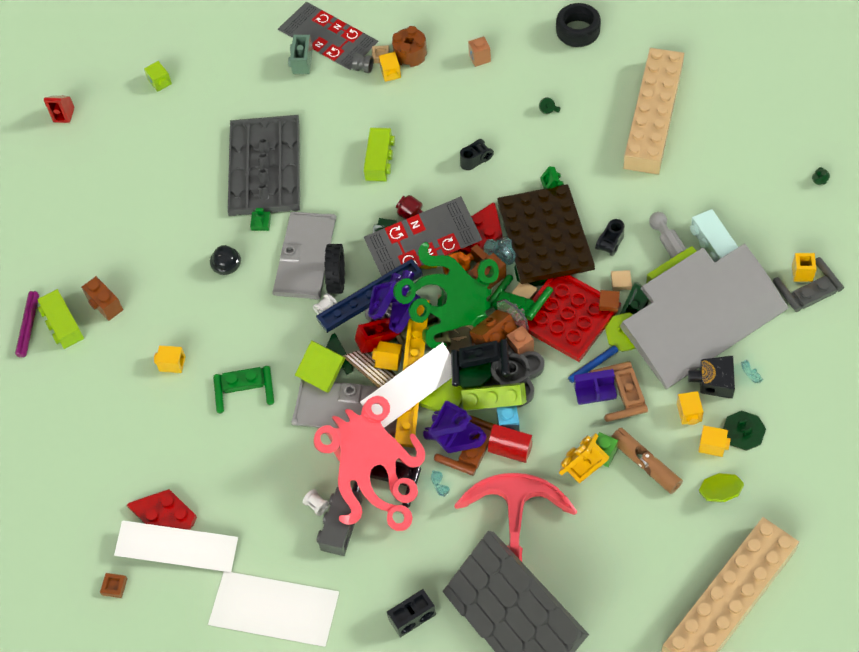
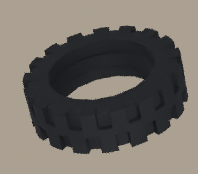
(334, 268)

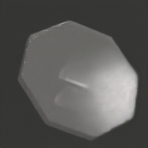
(517, 315)

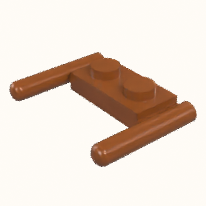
(469, 459)

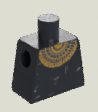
(715, 376)

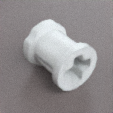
(324, 304)
(317, 503)

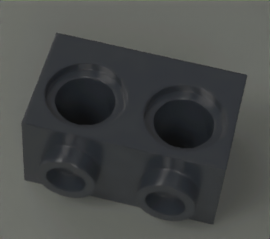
(411, 613)

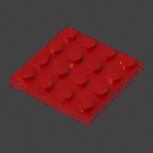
(569, 317)

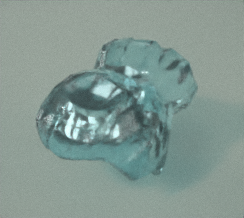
(501, 248)

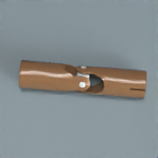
(648, 462)

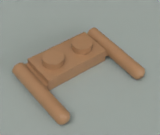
(629, 391)

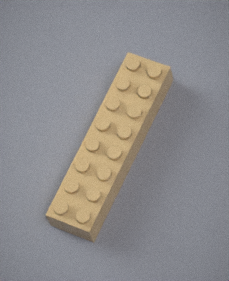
(653, 111)
(734, 591)

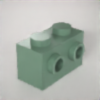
(301, 54)

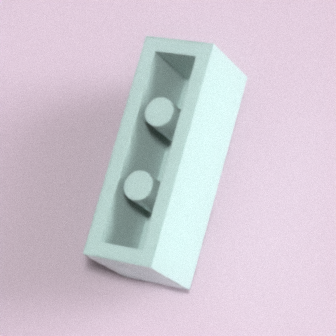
(712, 235)

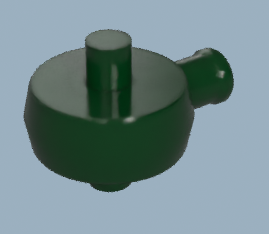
(547, 106)
(821, 176)

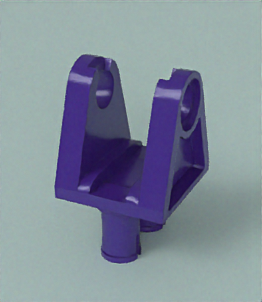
(383, 295)
(453, 430)

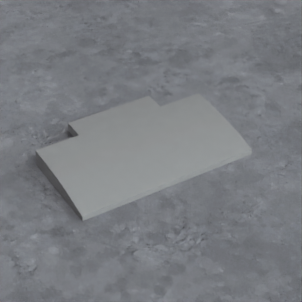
(701, 311)

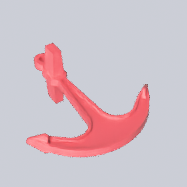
(516, 490)

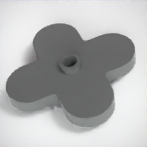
(522, 370)

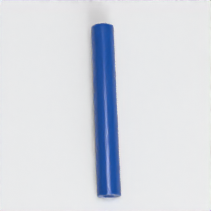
(595, 362)

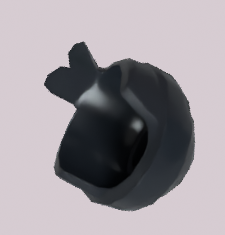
(225, 260)

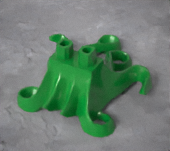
(461, 297)

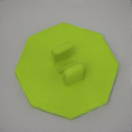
(616, 335)
(721, 487)

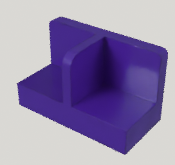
(595, 387)

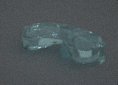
(755, 377)
(436, 478)

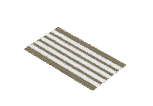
(366, 365)

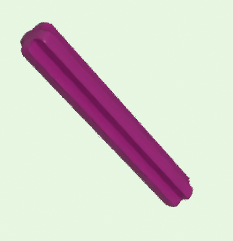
(27, 324)

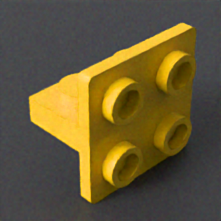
(584, 459)

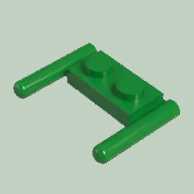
(530, 307)
(240, 381)

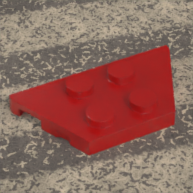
(487, 226)
(163, 510)

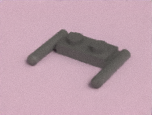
(812, 292)

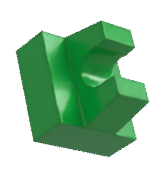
(550, 178)
(260, 220)

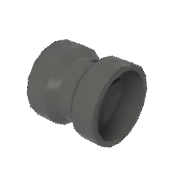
(362, 63)

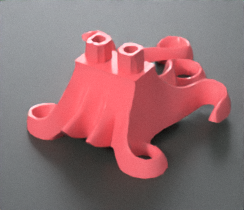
(362, 446)

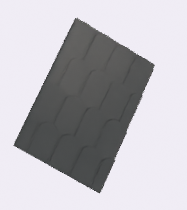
(264, 165)
(510, 603)

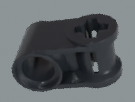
(475, 155)
(609, 239)

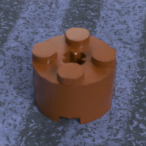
(410, 46)

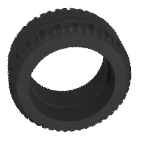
(578, 12)

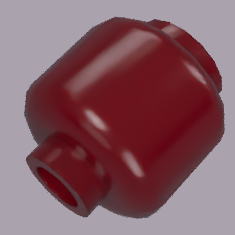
(409, 207)

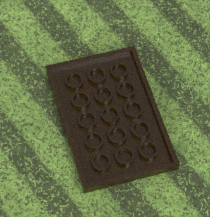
(545, 234)

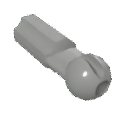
(668, 237)

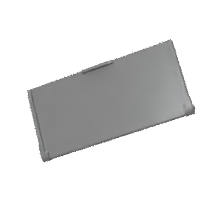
(303, 255)
(318, 407)

